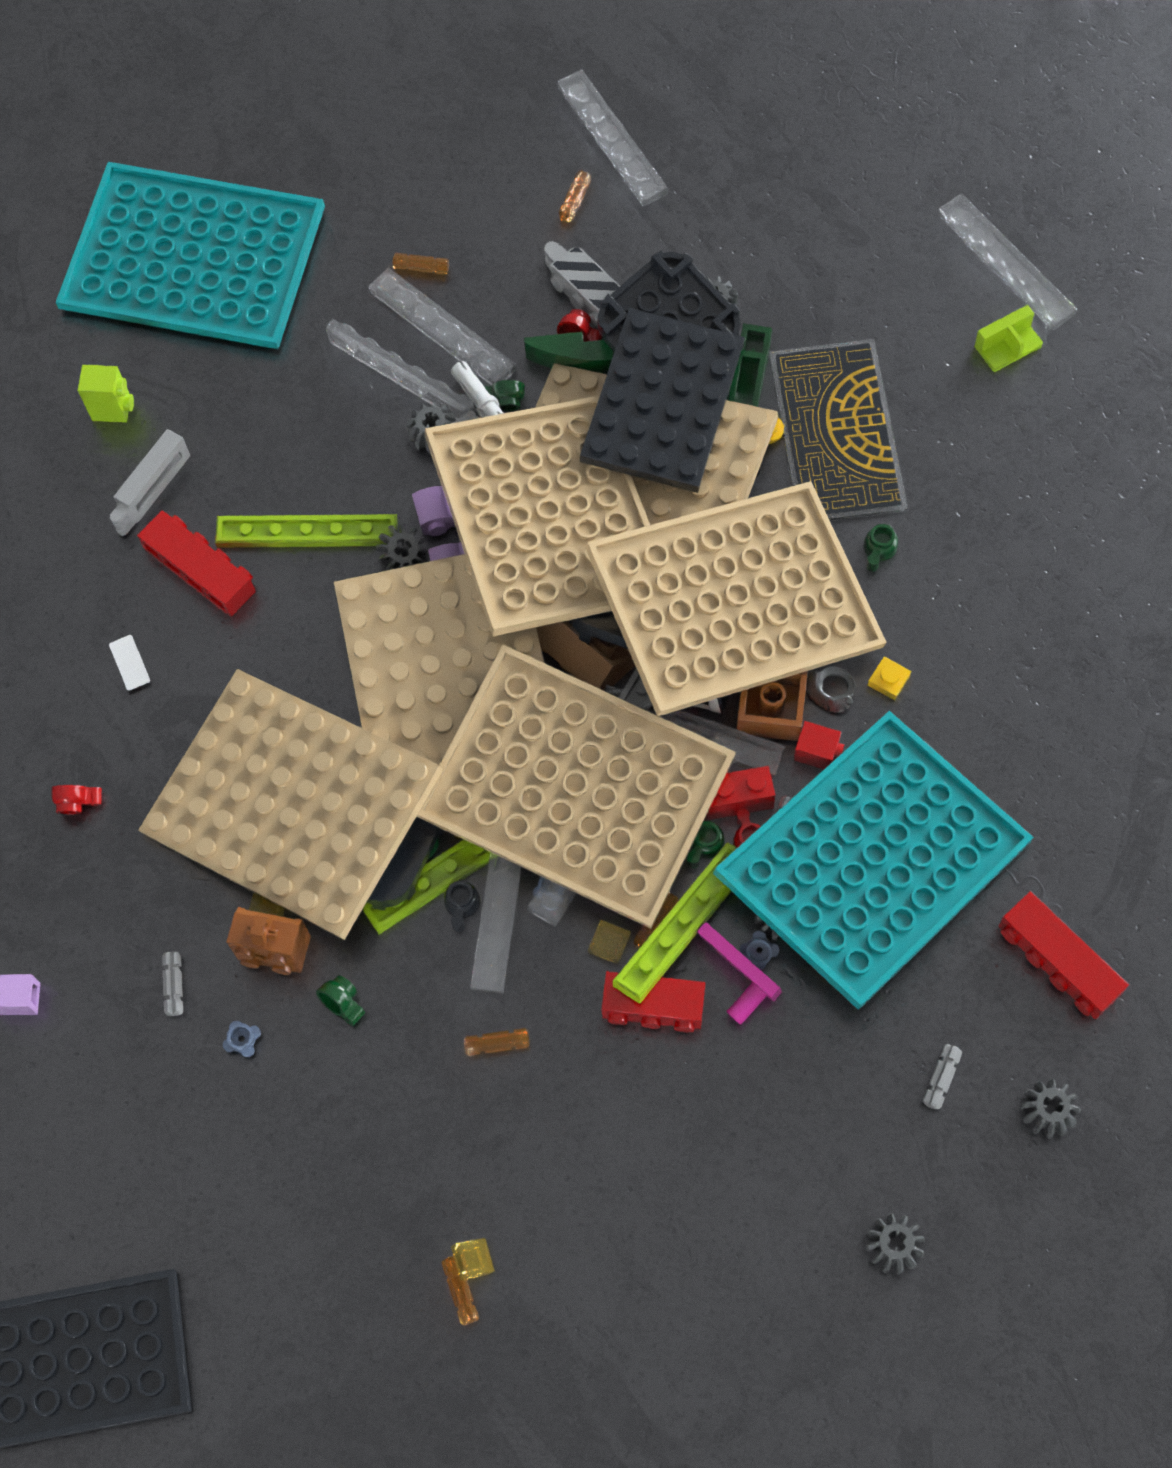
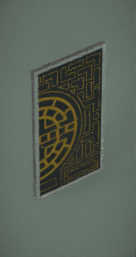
(839, 427)

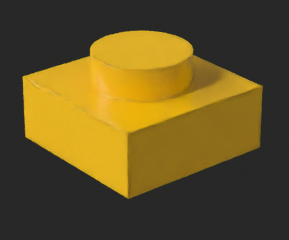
(889, 678)

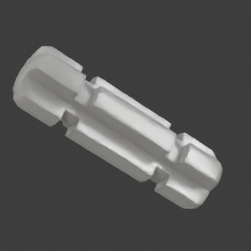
(172, 983)
(942, 1076)

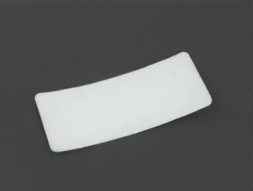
(129, 662)

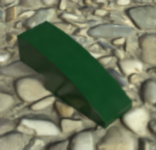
(569, 351)
(752, 365)

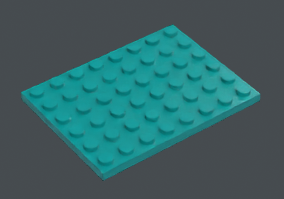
(191, 255)
(873, 858)

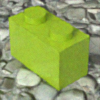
(105, 393)

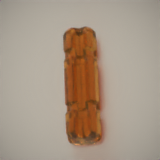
(574, 196)
(420, 263)
(667, 906)
(496, 1041)
(460, 1293)

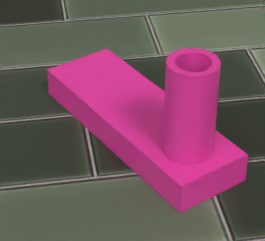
(760, 984)

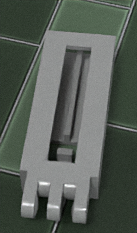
(148, 480)

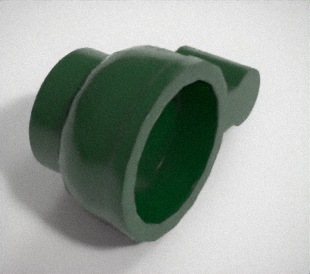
(508, 393)
(880, 545)
(706, 844)
(337, 997)

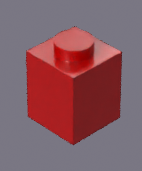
(818, 745)

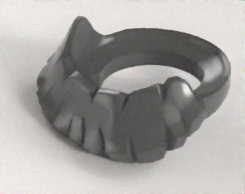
(833, 704)

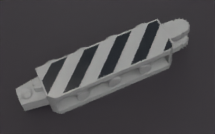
(579, 278)

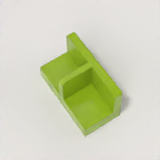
(1008, 339)

